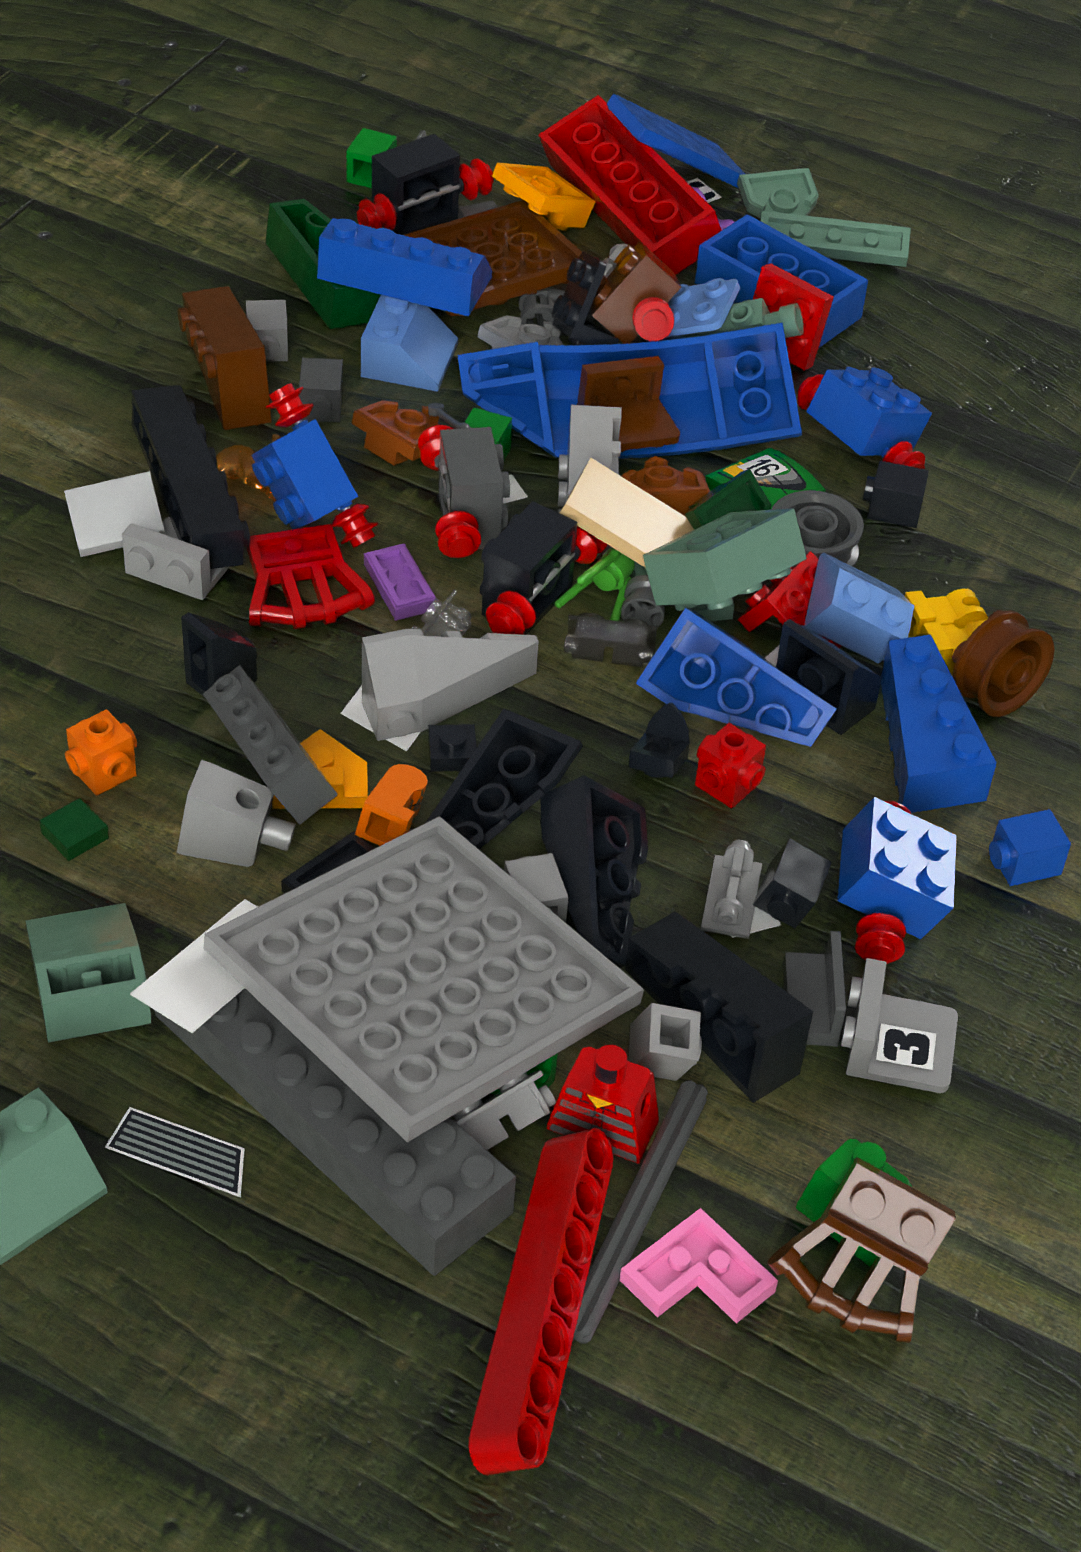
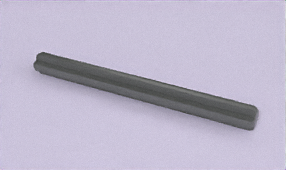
(638, 1206)

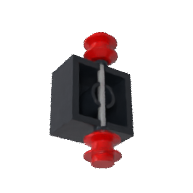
(421, 186)
(532, 567)

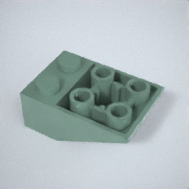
(86, 972)

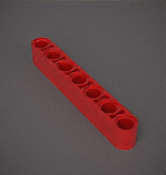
(541, 1305)

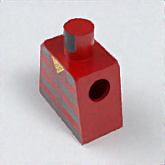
(609, 1096)

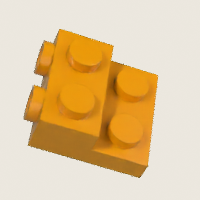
(546, 194)

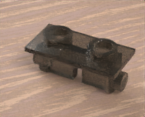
(591, 633)

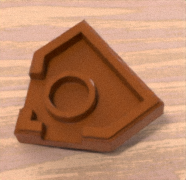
(393, 431)
(669, 485)

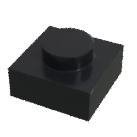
(450, 746)

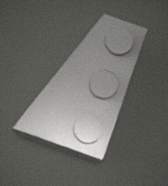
(593, 435)

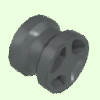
(640, 602)

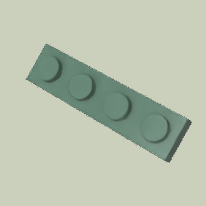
(845, 238)

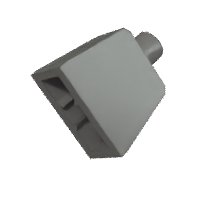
(229, 818)

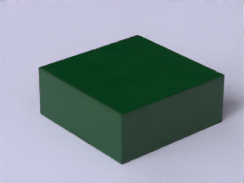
(74, 829)

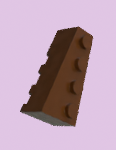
(228, 356)

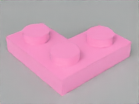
(700, 1256)

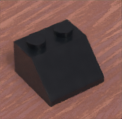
(828, 674)

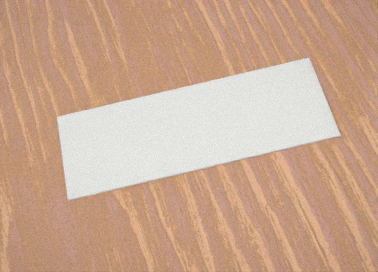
(192, 982)

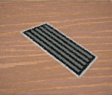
(179, 1150)

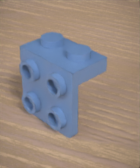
(701, 307)

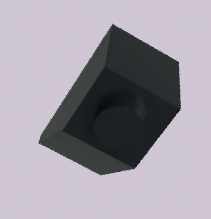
(214, 651)

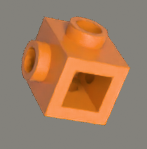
(101, 752)

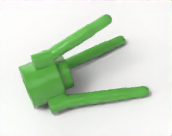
(608, 574)

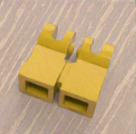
(946, 618)

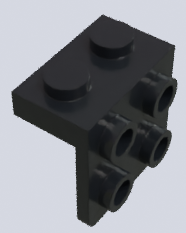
(572, 308)

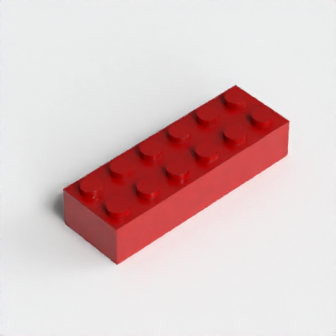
(630, 184)

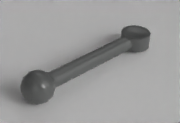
(437, 409)

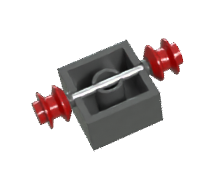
(468, 486)

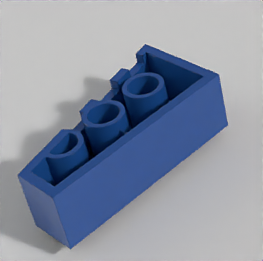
(932, 733)

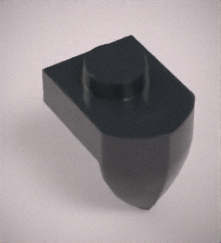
(663, 745)

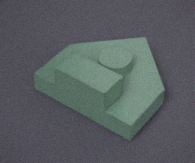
(778, 191)

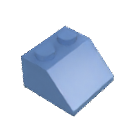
(406, 345)
(856, 609)

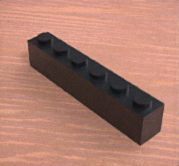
(188, 474)

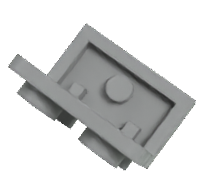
(169, 560)
(863, 1031)

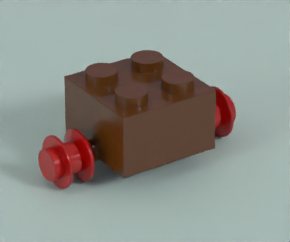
(636, 296)

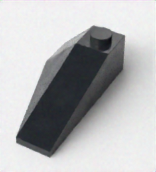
(505, 777)
(597, 849)

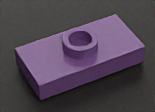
(399, 581)

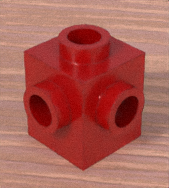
(730, 764)

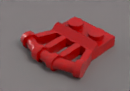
(297, 557)

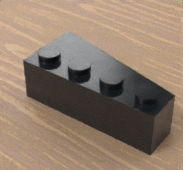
(745, 1018)

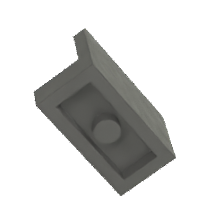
(819, 985)

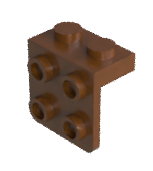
(635, 388)

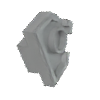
(510, 332)

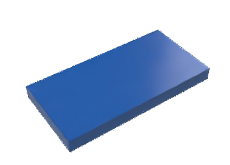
(675, 140)

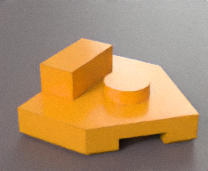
(341, 768)

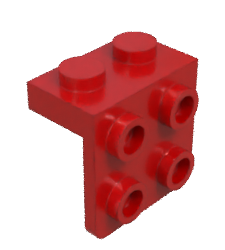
(784, 597)

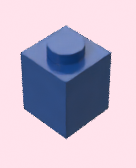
(1029, 847)

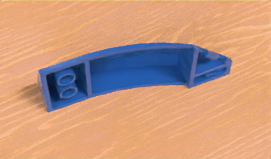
(714, 386)

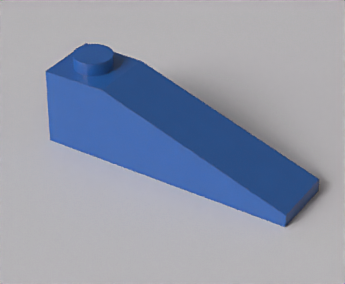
(726, 681)

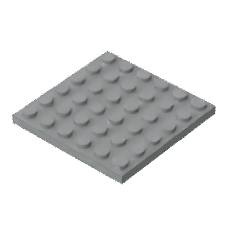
(422, 975)

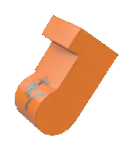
(392, 804)

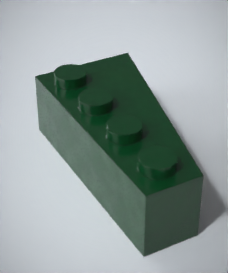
(294, 240)

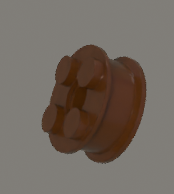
(1003, 662)

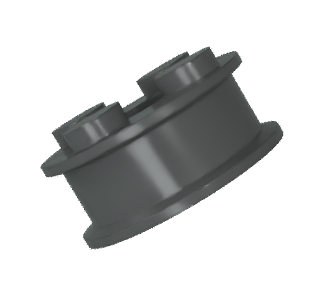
(826, 523)

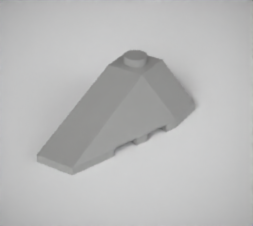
(427, 679)

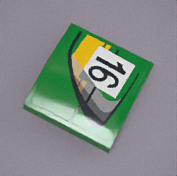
(774, 472)

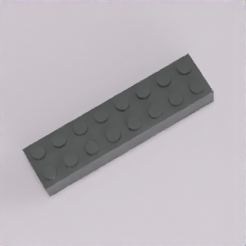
(425, 1192)

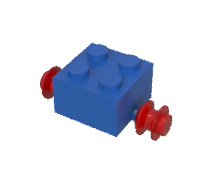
(867, 413)
(307, 473)
(897, 875)

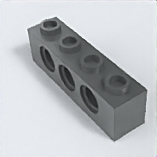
(269, 745)

